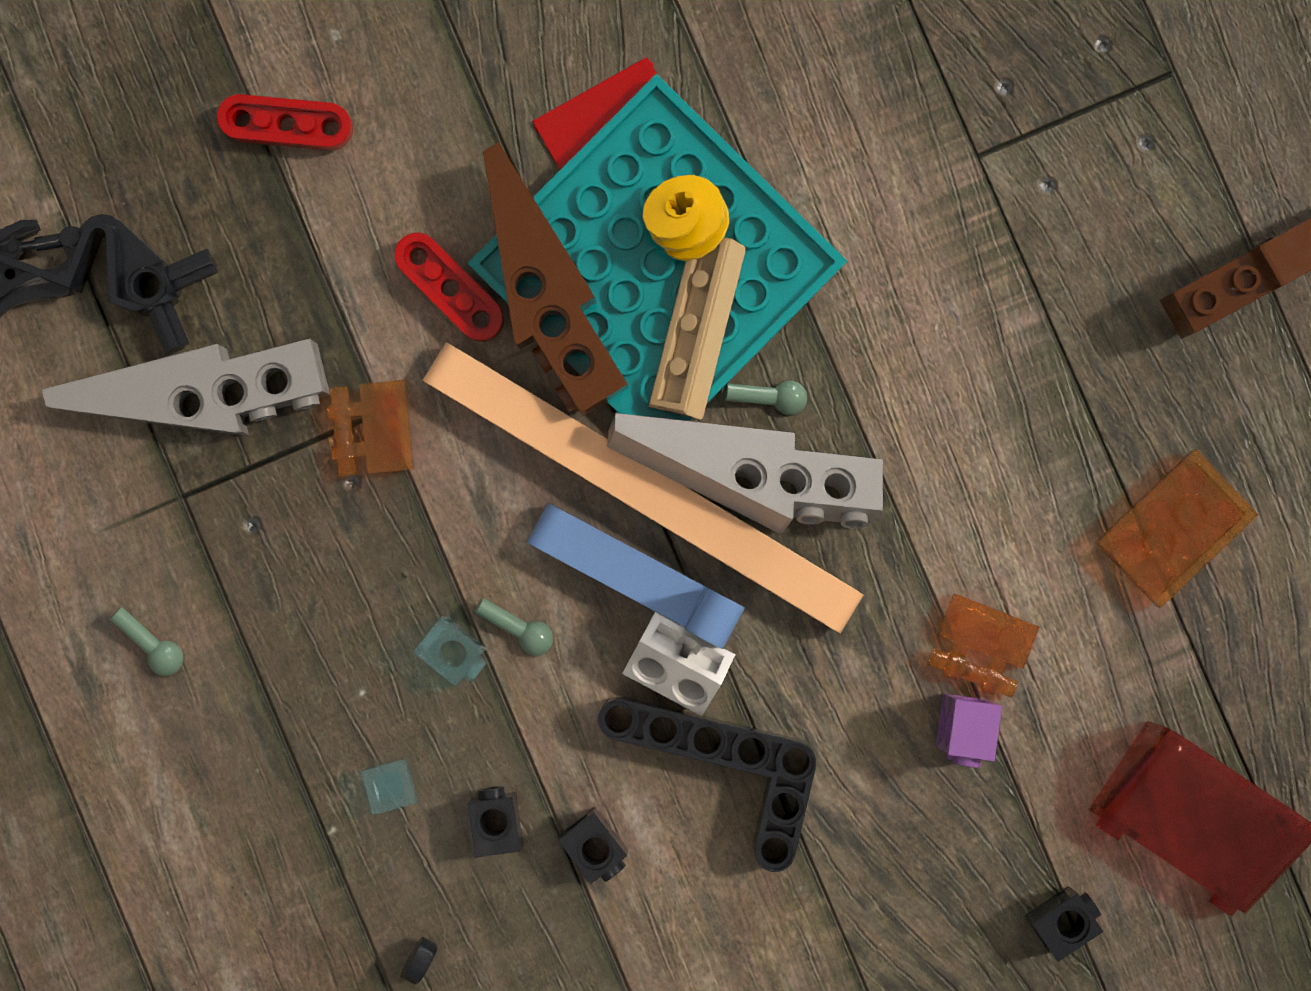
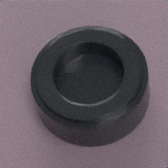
(419, 961)

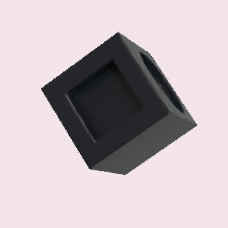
(588, 827)
(490, 842)
(1045, 917)

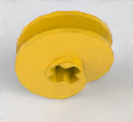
(686, 216)

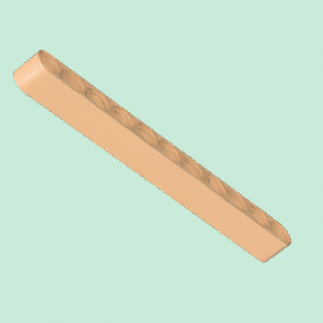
(643, 488)

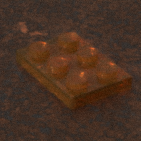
(1176, 528)

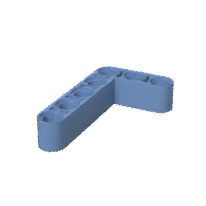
(636, 575)

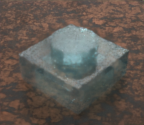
(389, 786)

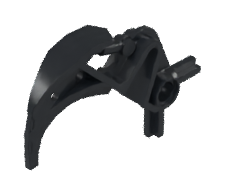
(128, 268)

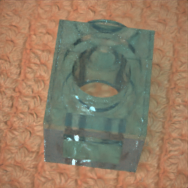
(432, 646)

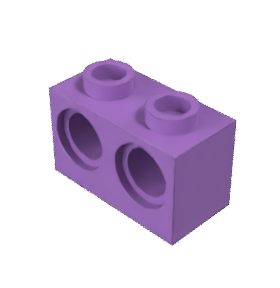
(968, 729)

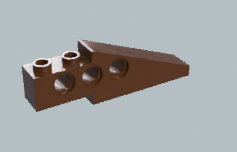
(533, 250)
(1240, 281)

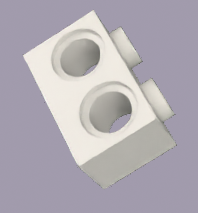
(678, 664)

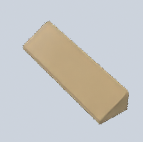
(697, 331)

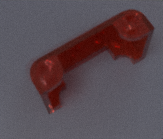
(1201, 818)

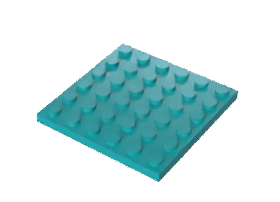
(598, 217)

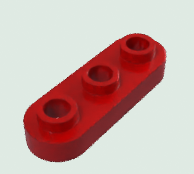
(268, 113)
(437, 271)

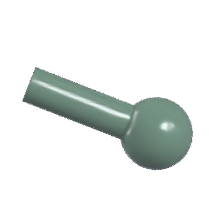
(787, 397)
(533, 637)
(162, 656)

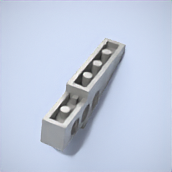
(157, 388)
(712, 455)

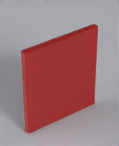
(581, 118)

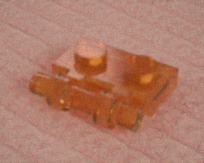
(384, 425)
(986, 631)

